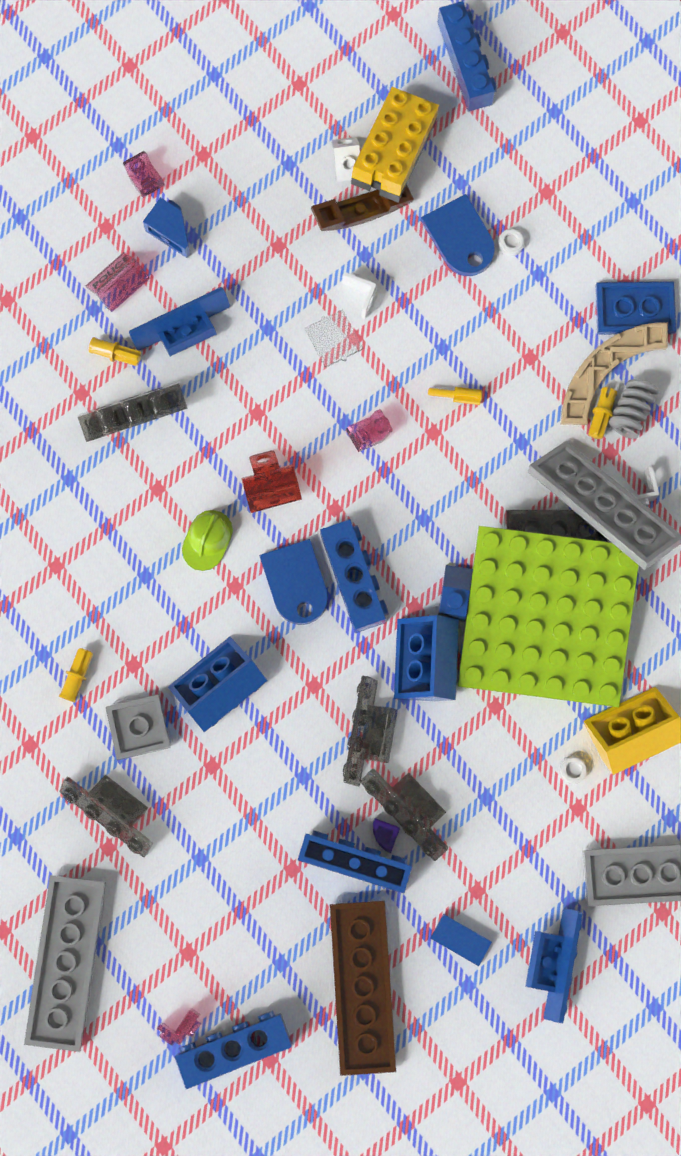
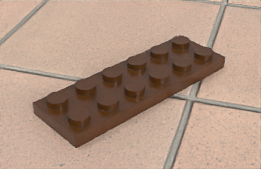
(362, 988)

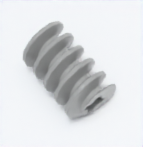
(631, 407)

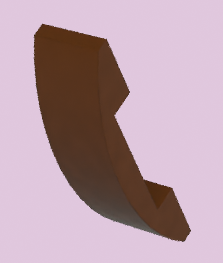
(357, 210)

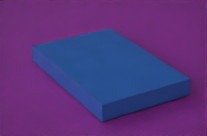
(633, 304)

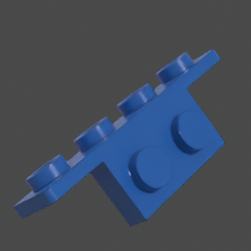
(182, 325)
(553, 964)

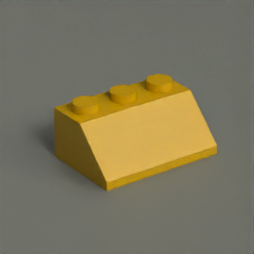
(634, 730)

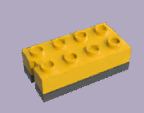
(394, 144)

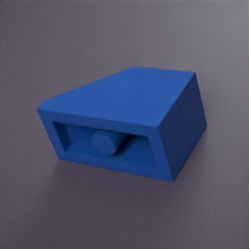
(167, 225)
(455, 592)

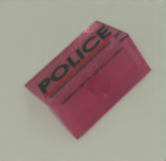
(118, 281)

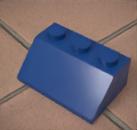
(426, 658)
(217, 684)

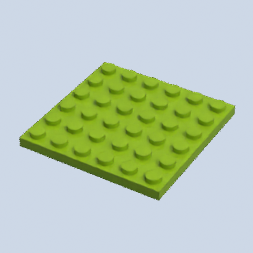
(548, 617)

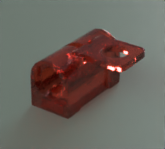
(270, 483)

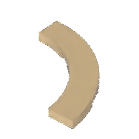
(602, 361)

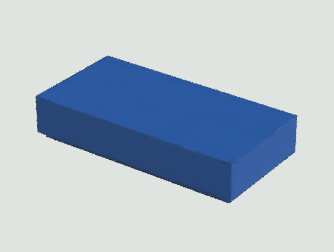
(461, 940)

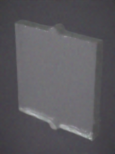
(333, 338)

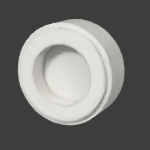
(511, 242)
(573, 770)

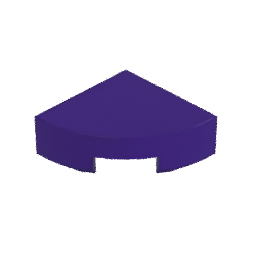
(385, 834)

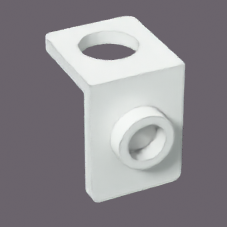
(345, 155)
(362, 284)
(651, 485)

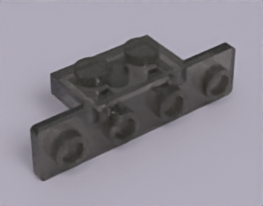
(370, 734)
(411, 808)
(112, 809)

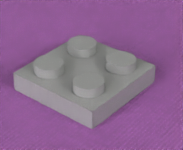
(138, 727)

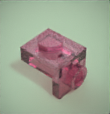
(143, 174)
(369, 431)
(187, 1027)

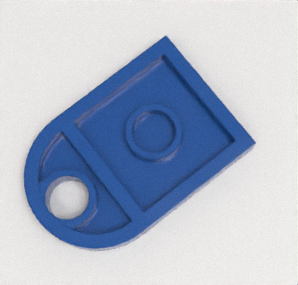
(460, 234)
(295, 580)

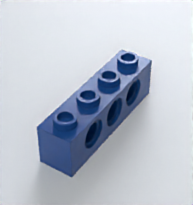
(333, 539)
(195, 1073)

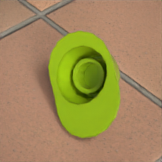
(207, 540)

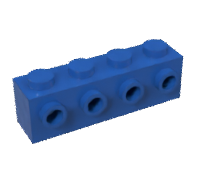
(465, 56)
(351, 862)

